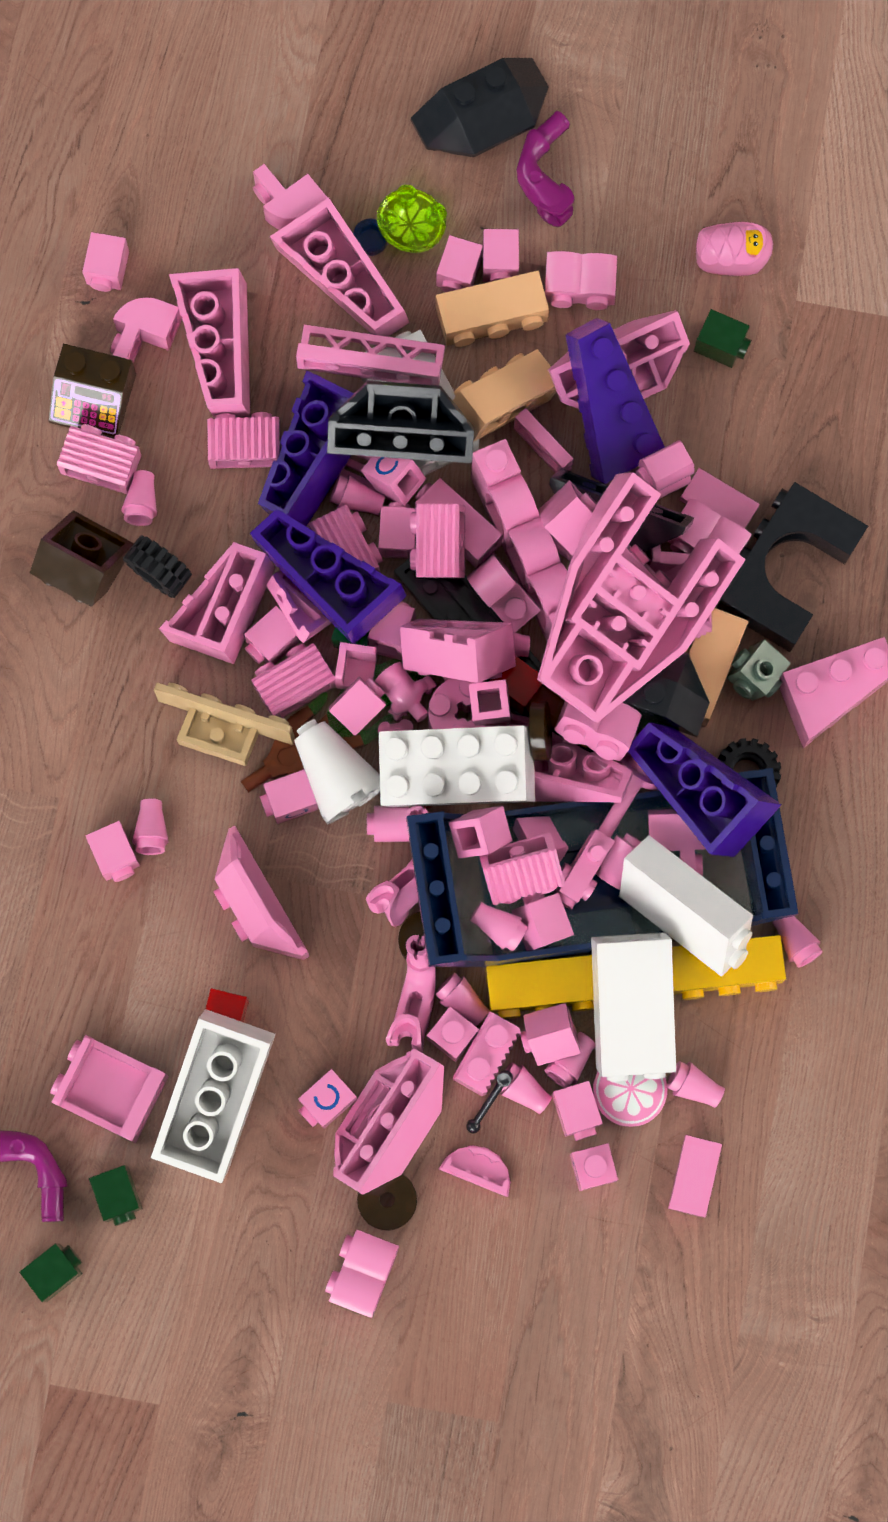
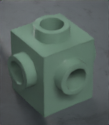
(757, 671)

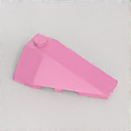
(576, 773)

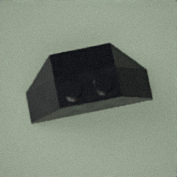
(483, 108)
(401, 423)
(658, 527)
(673, 697)

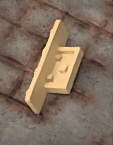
(220, 728)

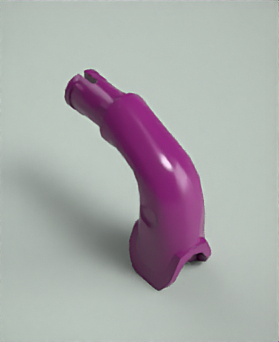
(550, 199)
(51, 1180)

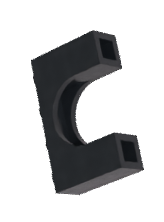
(798, 517)

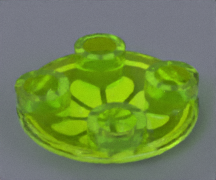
(411, 219)

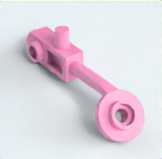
(580, 874)

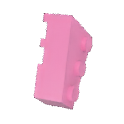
(223, 605)
(458, 648)
(833, 686)

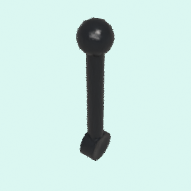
(504, 1079)

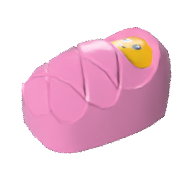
(733, 248)

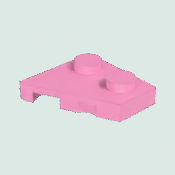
(297, 608)

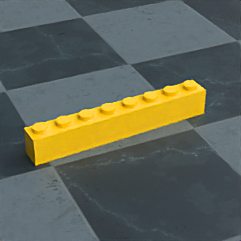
(570, 980)

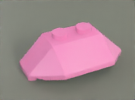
(651, 350)
(253, 901)
(388, 1121)

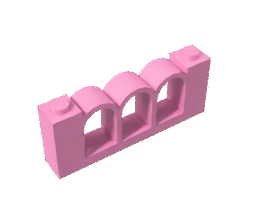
(524, 535)

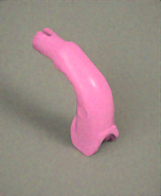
(399, 893)
(416, 997)

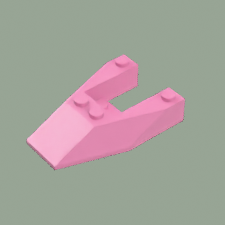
(616, 621)

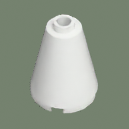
(335, 771)

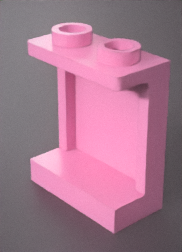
(108, 1088)

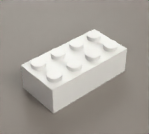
(456, 766)
(213, 1095)

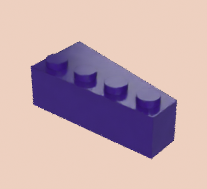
(611, 405)
(304, 467)
(337, 583)
(703, 791)

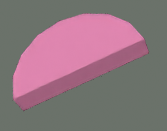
(479, 1167)

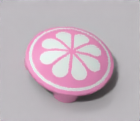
(630, 1101)

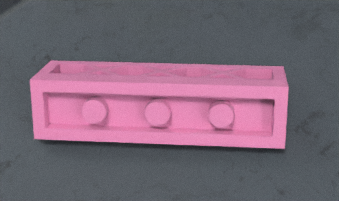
(369, 364)

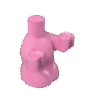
(404, 692)

